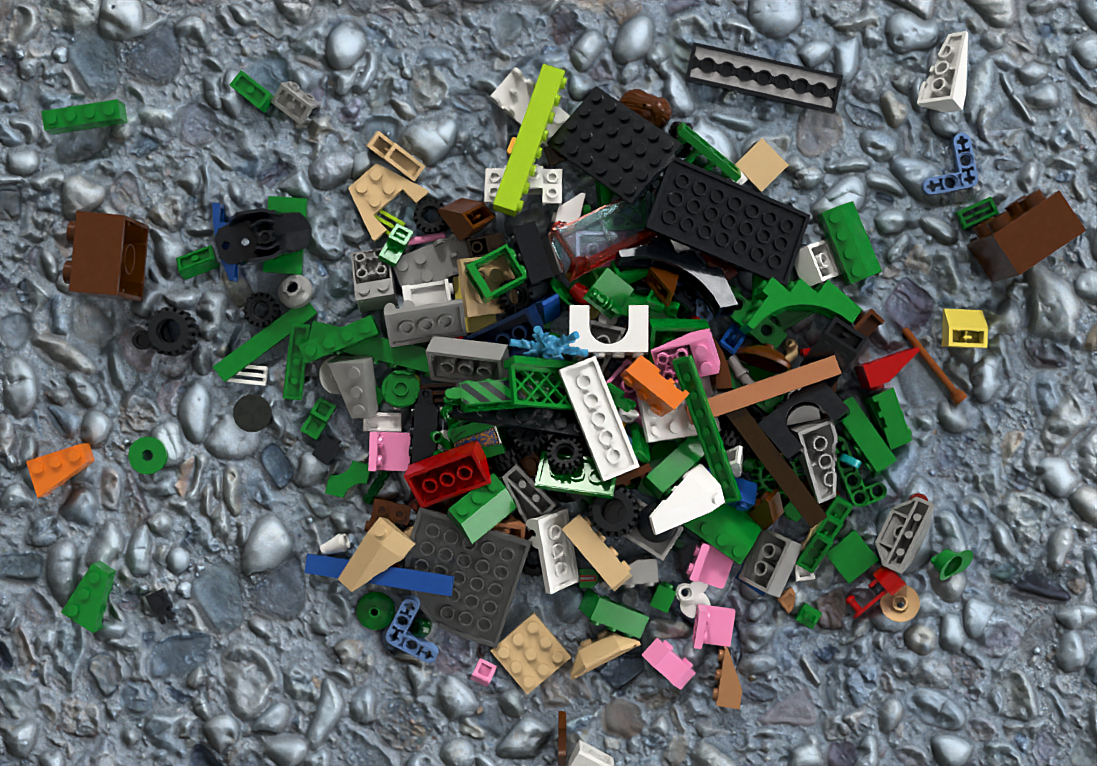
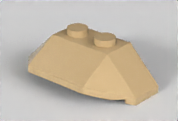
(601, 650)

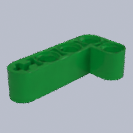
(858, 485)

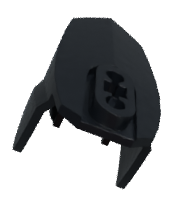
(269, 236)

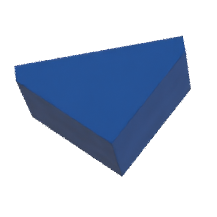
(548, 307)
(731, 339)

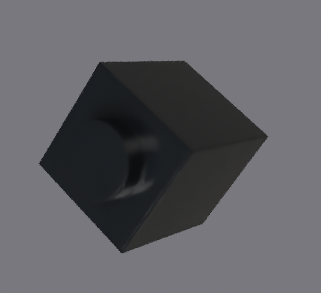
(328, 449)

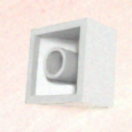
(816, 263)

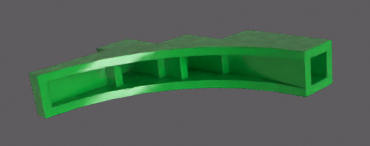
(798, 295)

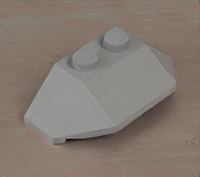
(904, 533)

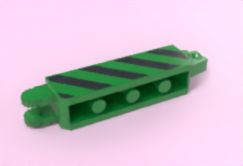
(488, 394)

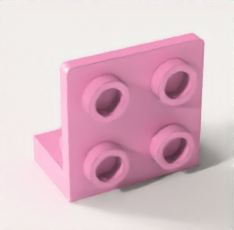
(389, 451)
(713, 626)

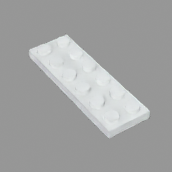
(598, 418)

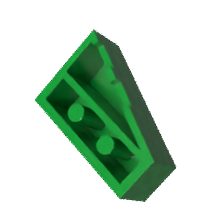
(888, 417)
(90, 597)
(613, 614)

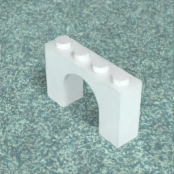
(633, 343)

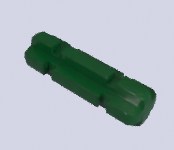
(375, 487)

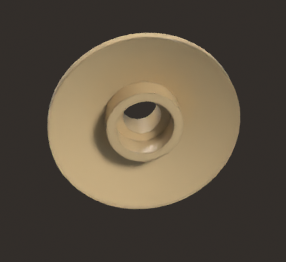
(911, 604)

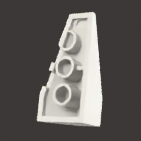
(947, 79)
(692, 498)

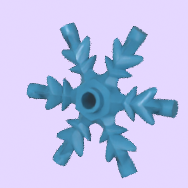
(549, 345)

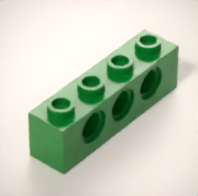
(777, 331)

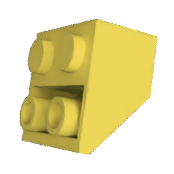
(964, 329)

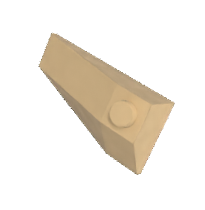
(378, 550)

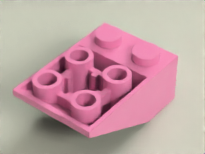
(698, 344)

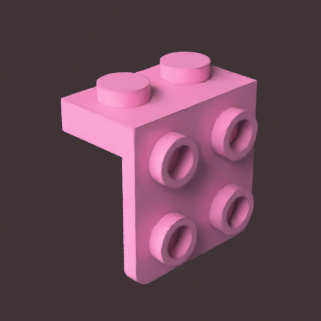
(709, 566)

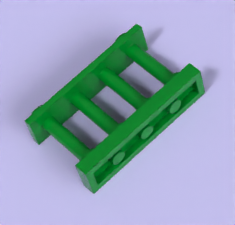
(714, 157)

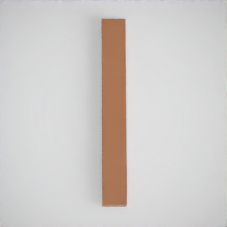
(772, 386)

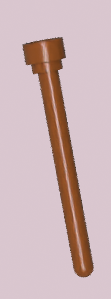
(955, 393)

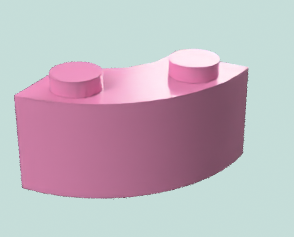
(668, 663)

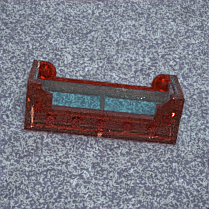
(601, 234)

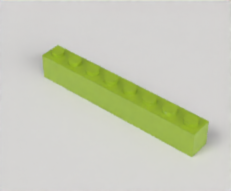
(529, 140)

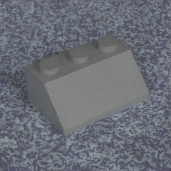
(770, 562)

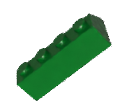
(849, 243)

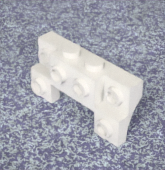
(544, 182)

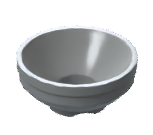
(298, 298)

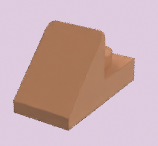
(512, 526)

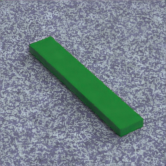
(262, 342)

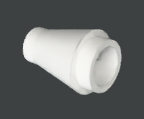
(337, 544)

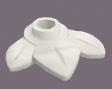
(694, 596)

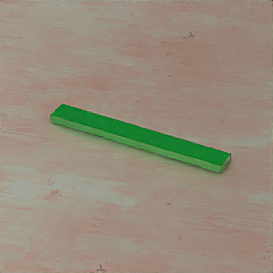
(706, 427)

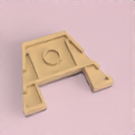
(376, 190)

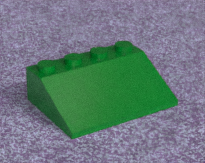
(727, 531)

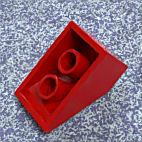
(882, 370)

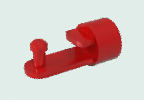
(888, 579)

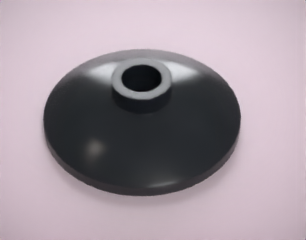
(645, 529)

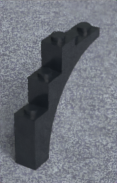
(707, 282)

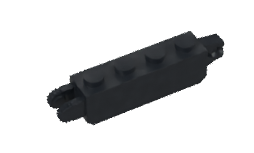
(425, 421)

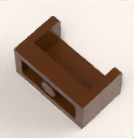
(867, 322)

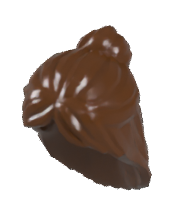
(652, 108)

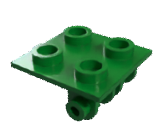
(608, 294)

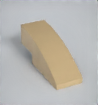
(395, 156)

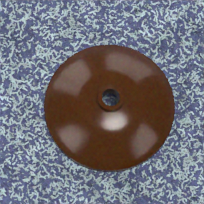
(764, 357)

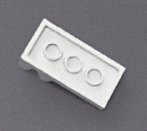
(514, 96)
(555, 550)

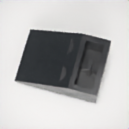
(836, 340)

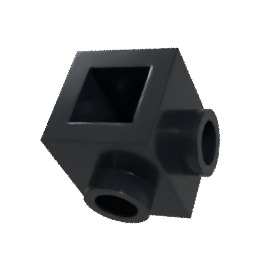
(686, 299)

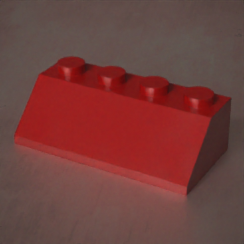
(448, 474)

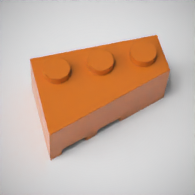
(653, 387)
(57, 467)

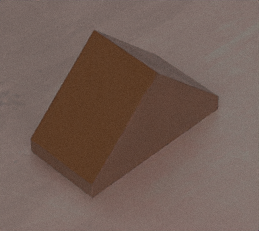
(662, 283)

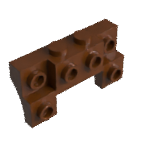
(390, 510)

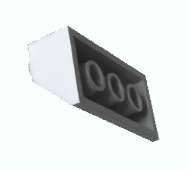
(465, 360)

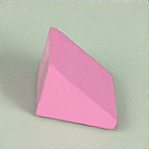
(483, 672)

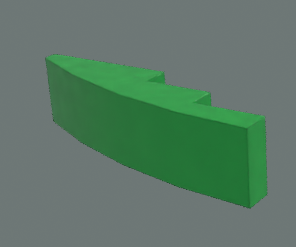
(824, 534)

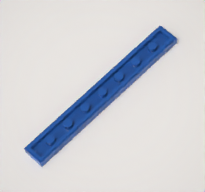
(392, 577)

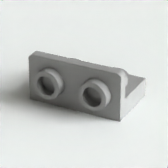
(294, 101)

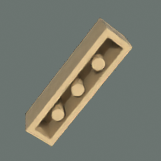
(596, 552)

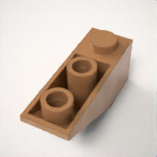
(728, 688)

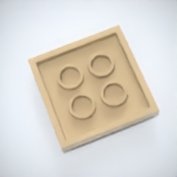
(493, 275)
(530, 653)

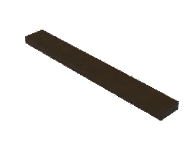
(777, 466)

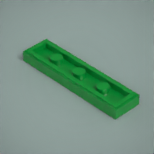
(295, 362)

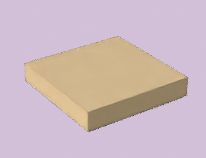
(761, 165)

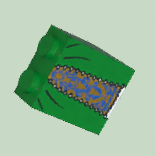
(491, 438)

